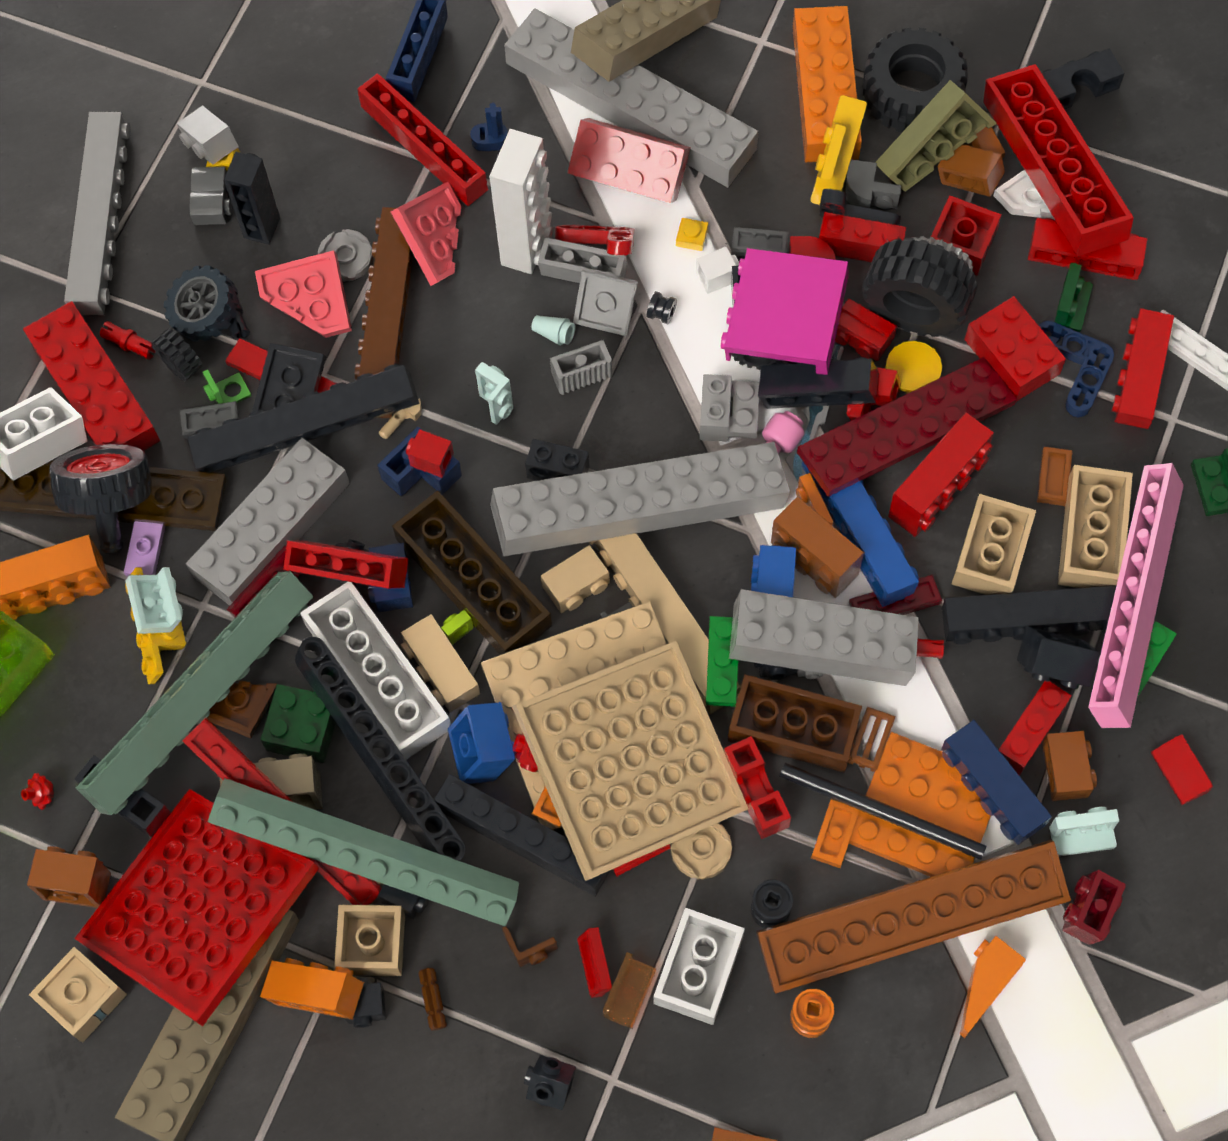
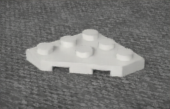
(1022, 198)

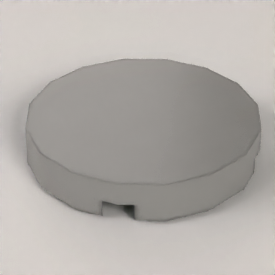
(352, 251)

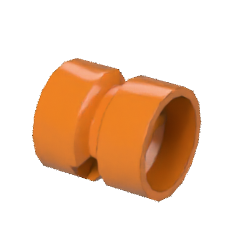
(812, 1013)

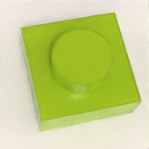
(457, 626)

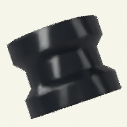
(661, 307)

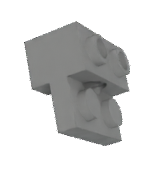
(715, 408)

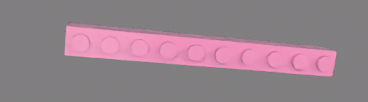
(1136, 597)

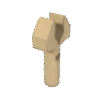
(413, 412)

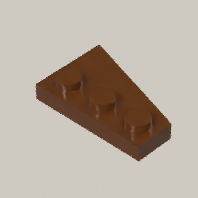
(243, 707)

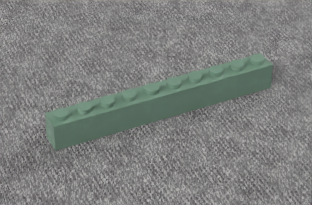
(194, 693)
(364, 852)

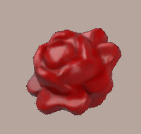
(39, 791)

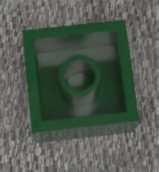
(298, 724)

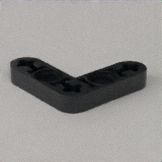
(836, 202)

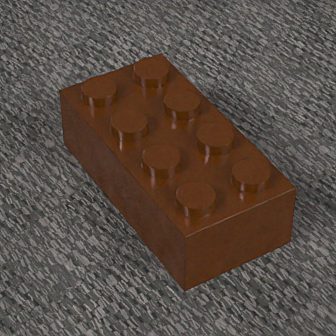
(795, 723)

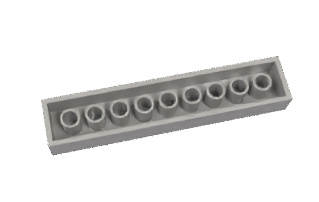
(634, 99)
(638, 498)

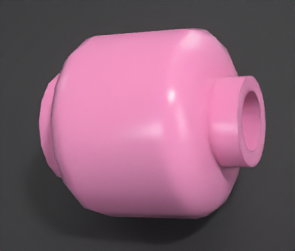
(785, 431)

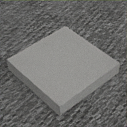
(605, 302)

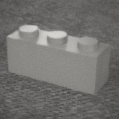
(567, 260)

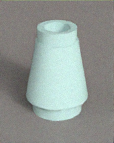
(554, 328)

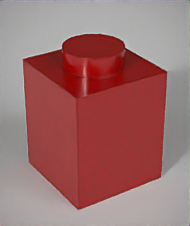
(429, 453)

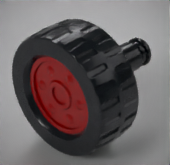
(101, 483)

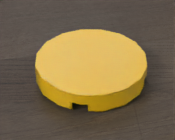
(915, 364)

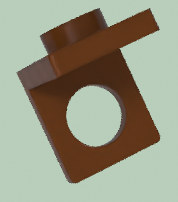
(534, 954)

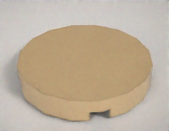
(703, 852)

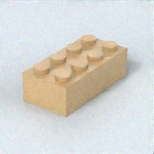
(1094, 527)

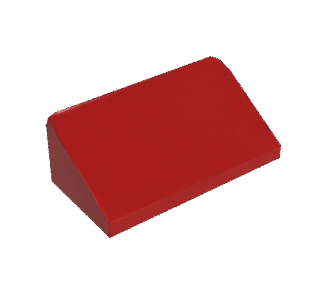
(1182, 769)

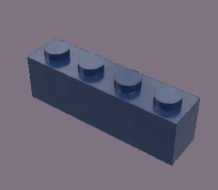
(417, 47)
(995, 783)

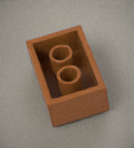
(819, 547)

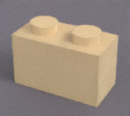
(575, 579)

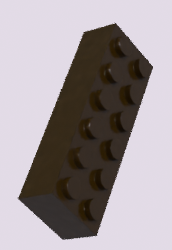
(472, 575)

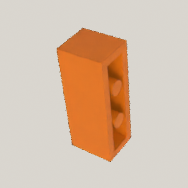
(312, 988)

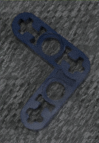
(1084, 357)

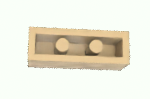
(439, 663)

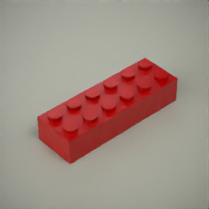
(89, 379)

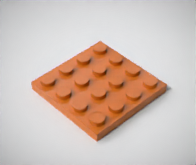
(925, 786)

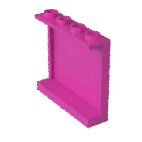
(786, 308)

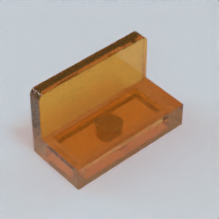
(628, 991)

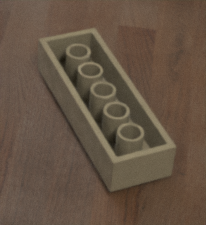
(636, 31)

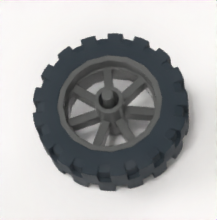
(186, 296)

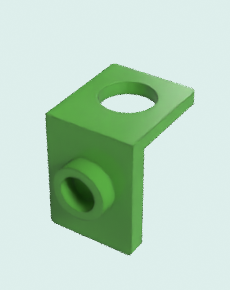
(217, 390)

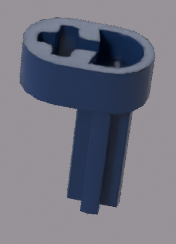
(493, 129)

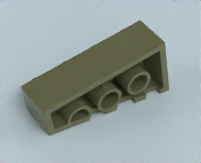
(933, 136)

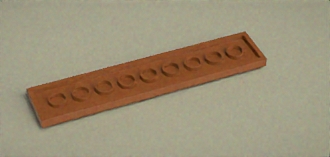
(913, 916)

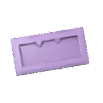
(144, 547)

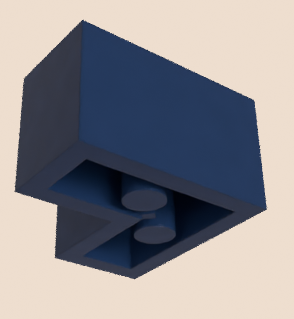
(400, 476)

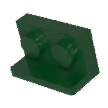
(1073, 299)
(1212, 482)

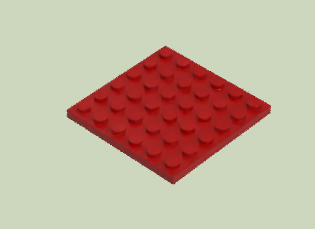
(195, 908)

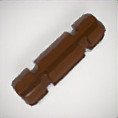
(432, 999)

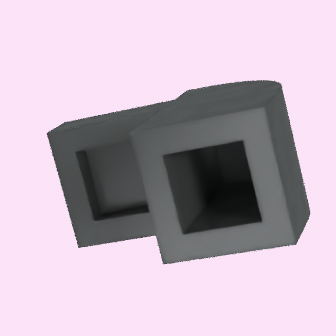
(863, 190)

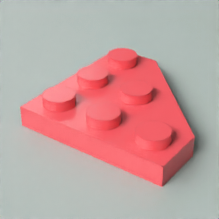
(431, 230)
(308, 292)

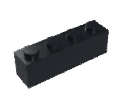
(252, 197)
(800, 386)

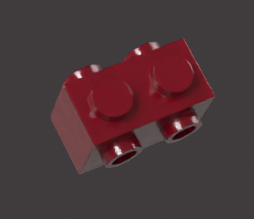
(1093, 907)

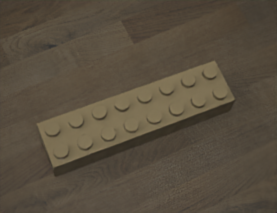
(190, 1056)

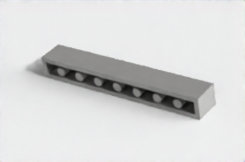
(97, 212)

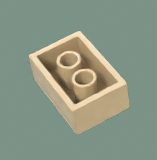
(993, 546)

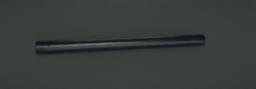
(883, 811)

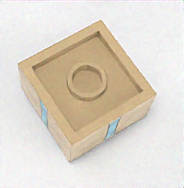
(77, 994)

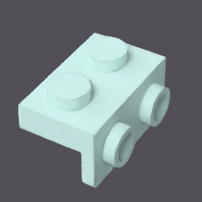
(496, 390)
(154, 602)
(1084, 832)

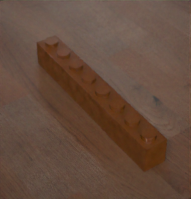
(386, 298)

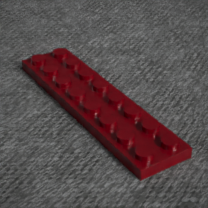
(904, 426)

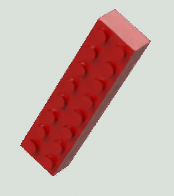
(1057, 160)

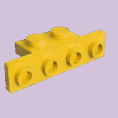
(839, 147)
(154, 642)

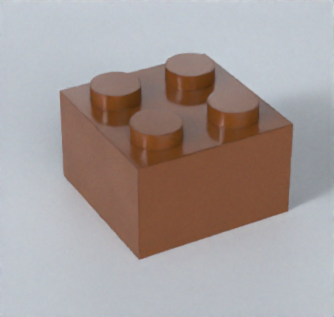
(69, 877)

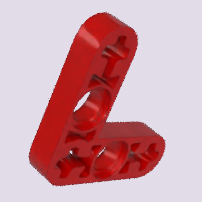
(618, 239)

